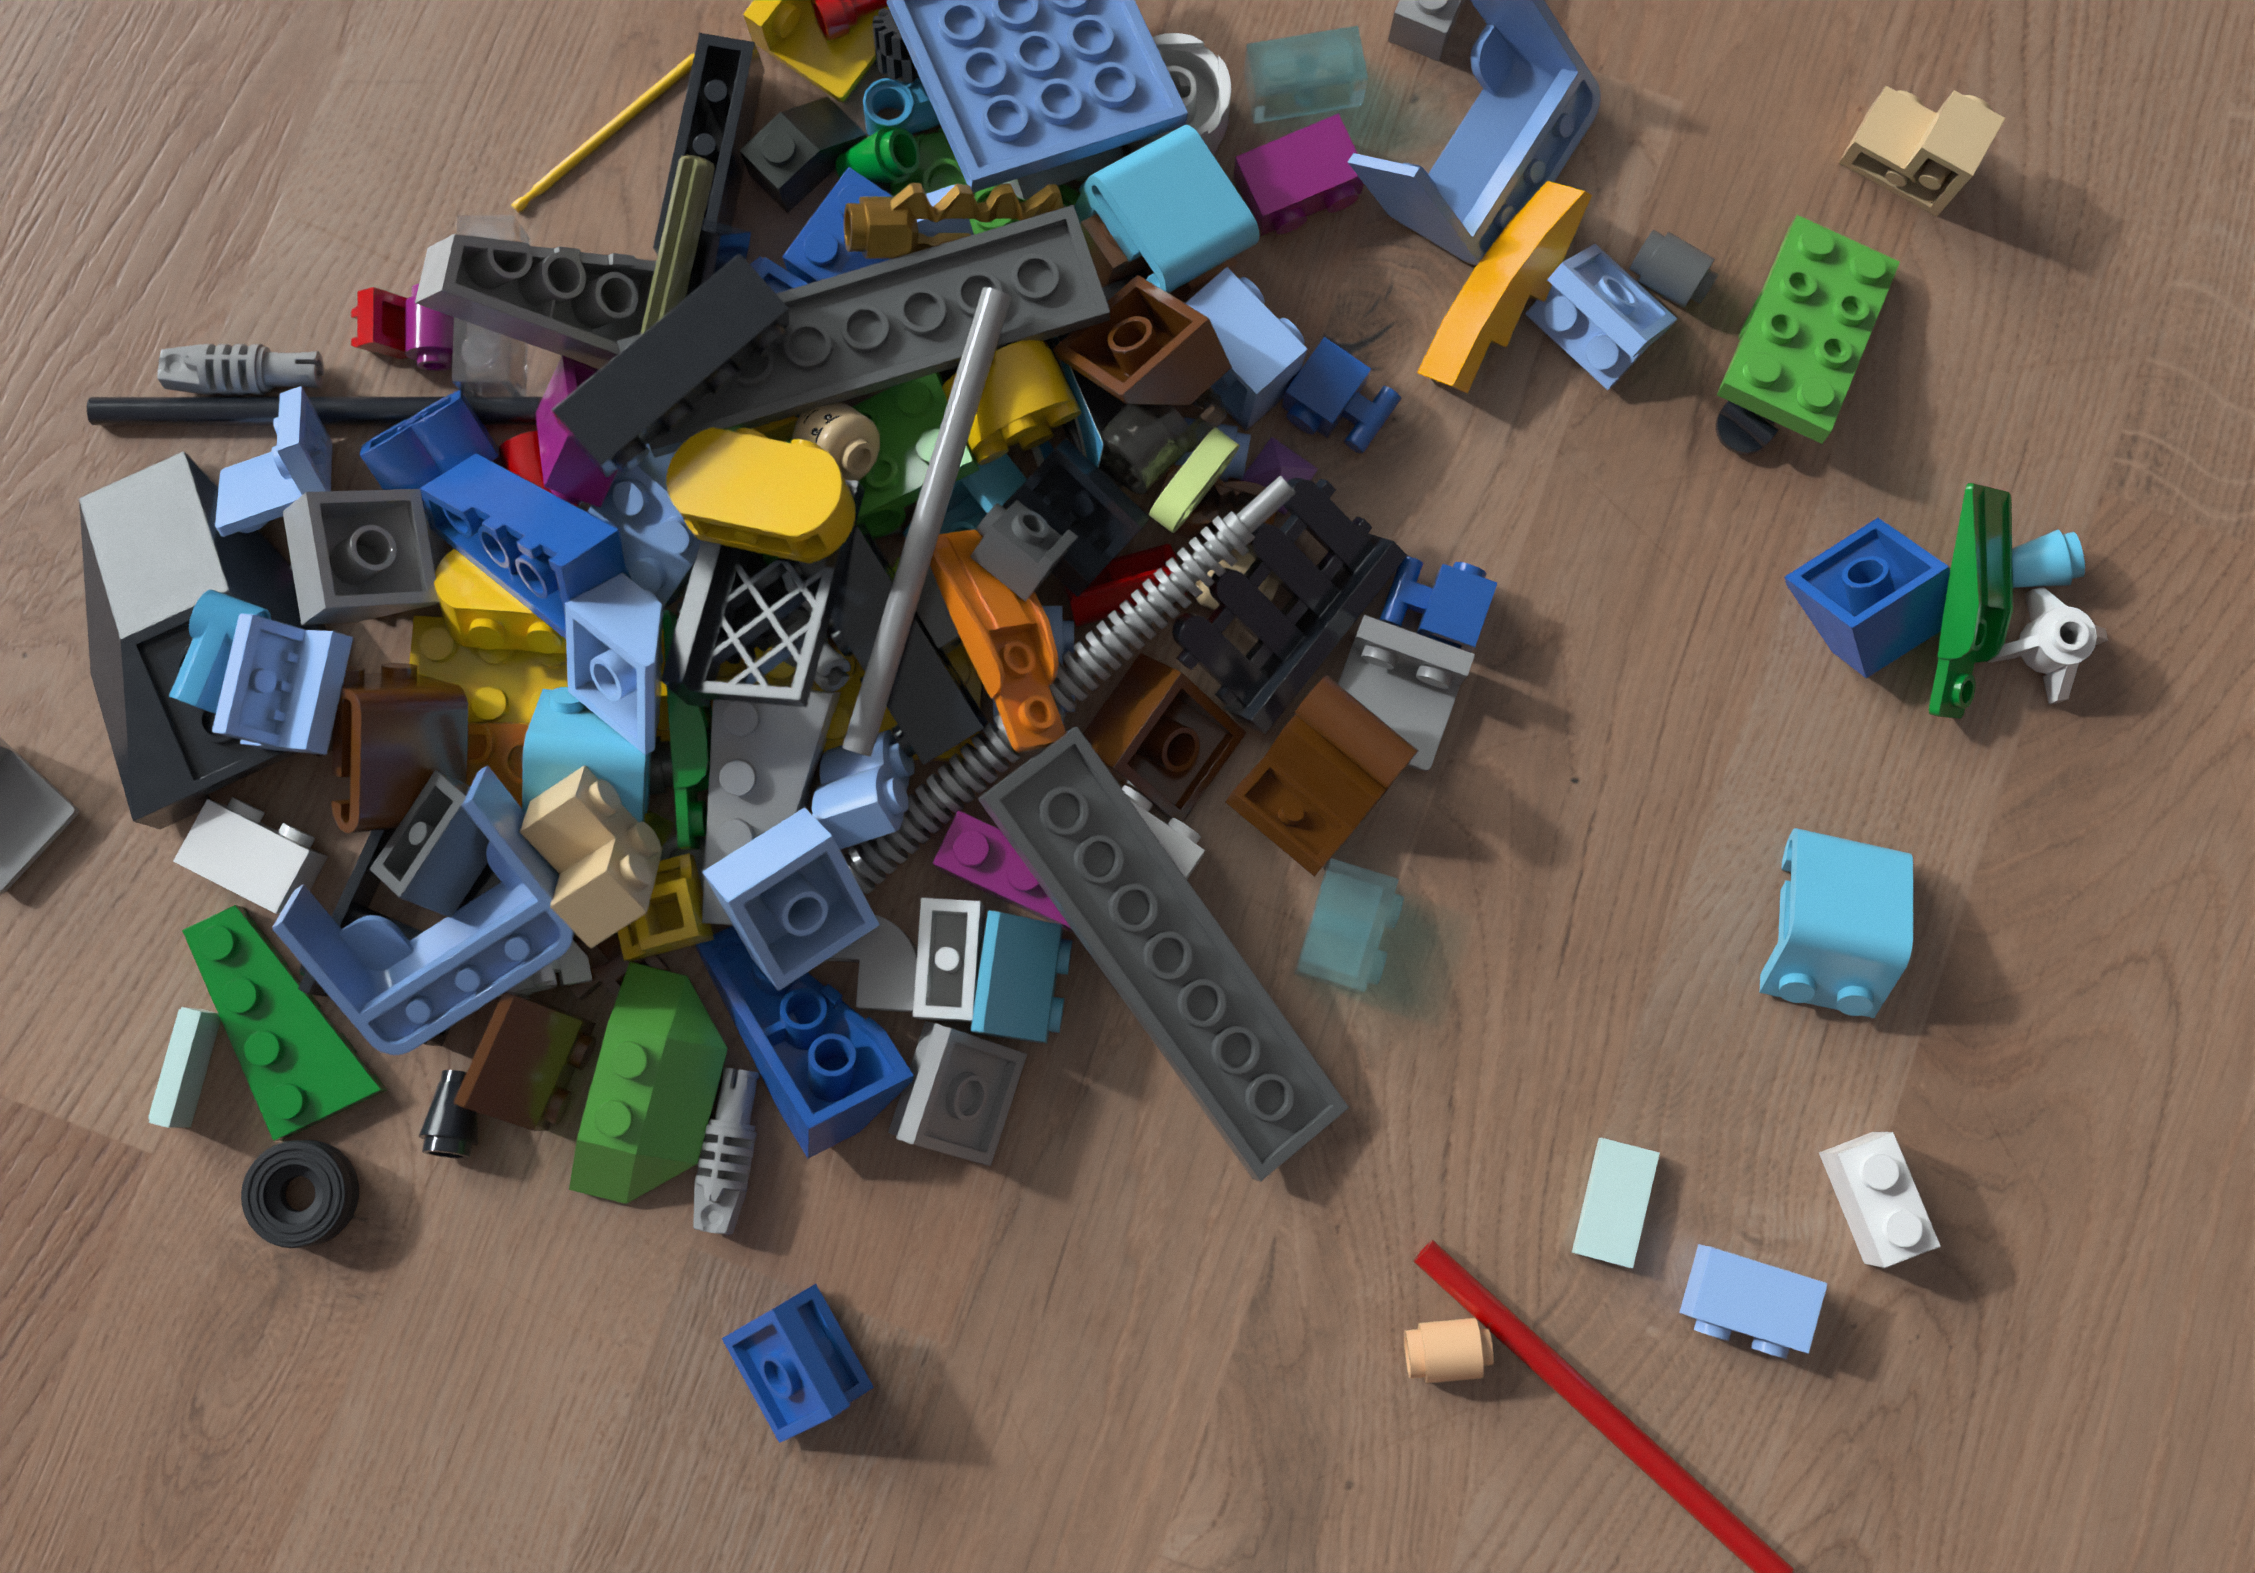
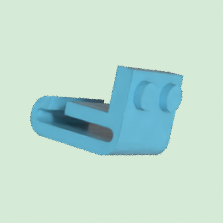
(1171, 208)
(570, 735)
(1841, 924)

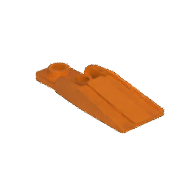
(1005, 640)

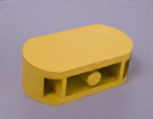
(761, 494)
(485, 614)

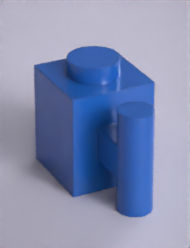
(1331, 389)
(1450, 609)

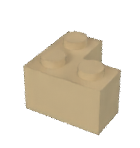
(1922, 151)
(599, 851)

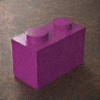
(1298, 176)

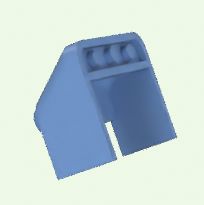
(1510, 143)
(417, 988)

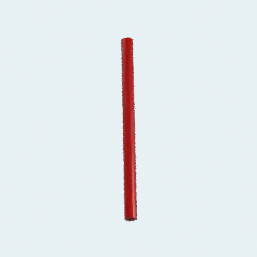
(1599, 1411)

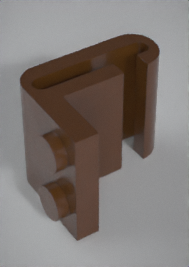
(391, 740)
(1322, 775)

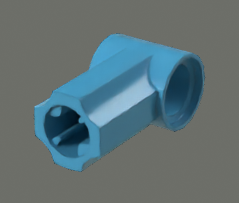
(906, 97)
(206, 662)

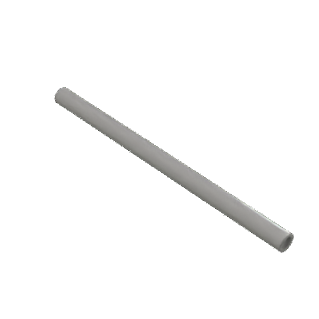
(927, 521)

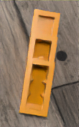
(1502, 283)

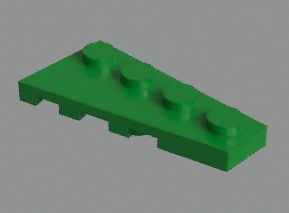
(280, 1035)

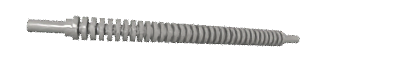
(1235, 532)

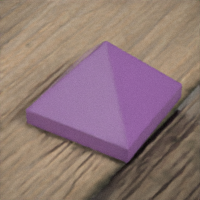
(1275, 461)

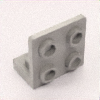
(1406, 682)
(30, 815)

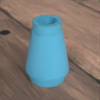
(2048, 561)

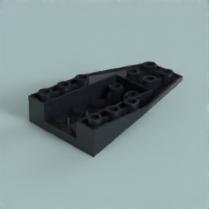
(145, 566)

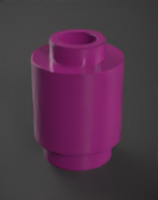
(428, 335)

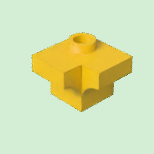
(672, 913)

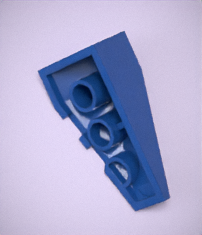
(811, 1048)

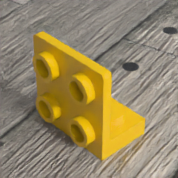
(793, 37)

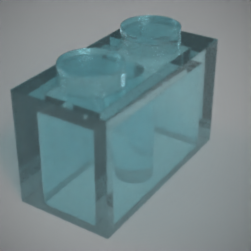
(1305, 74)
(1349, 927)

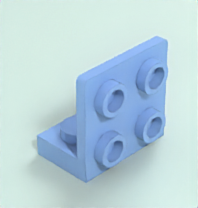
(268, 484)

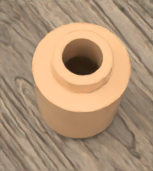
(1448, 1350)

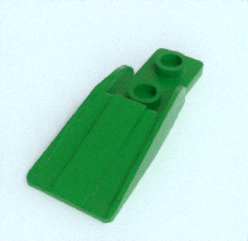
(1976, 598)
(690, 754)

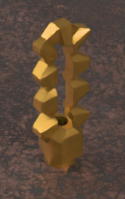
(889, 224)

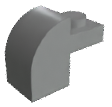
(885, 968)

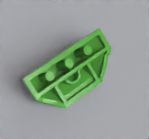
(648, 1088)

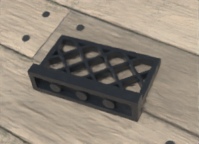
(707, 617)

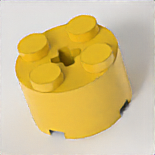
(1019, 401)

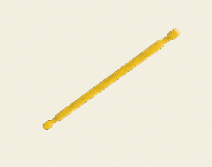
(606, 132)

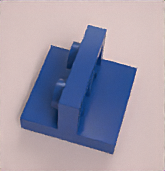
(798, 1364)

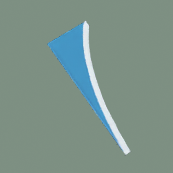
(1085, 424)

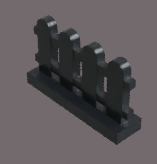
(1309, 626)

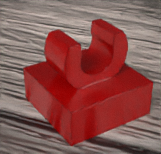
(380, 322)

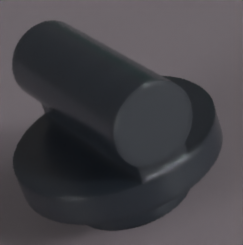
(1743, 429)

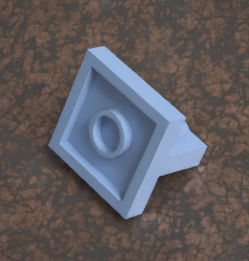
(1600, 315)
(282, 686)

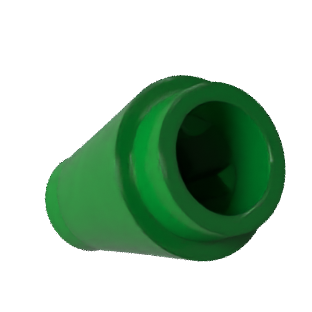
(883, 157)

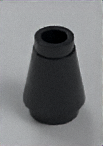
(448, 1127)

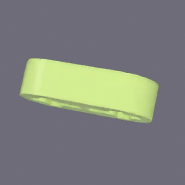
(1194, 480)

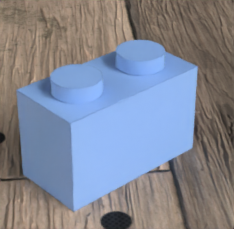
(1754, 1299)

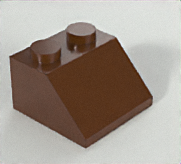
(1149, 348)
(1162, 736)
(527, 1062)

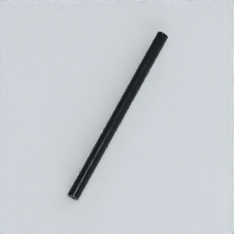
(263, 410)

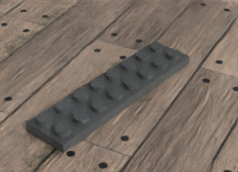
(907, 321)
(1164, 953)

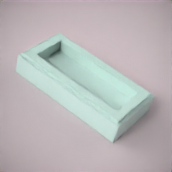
(184, 1068)
(1615, 1202)

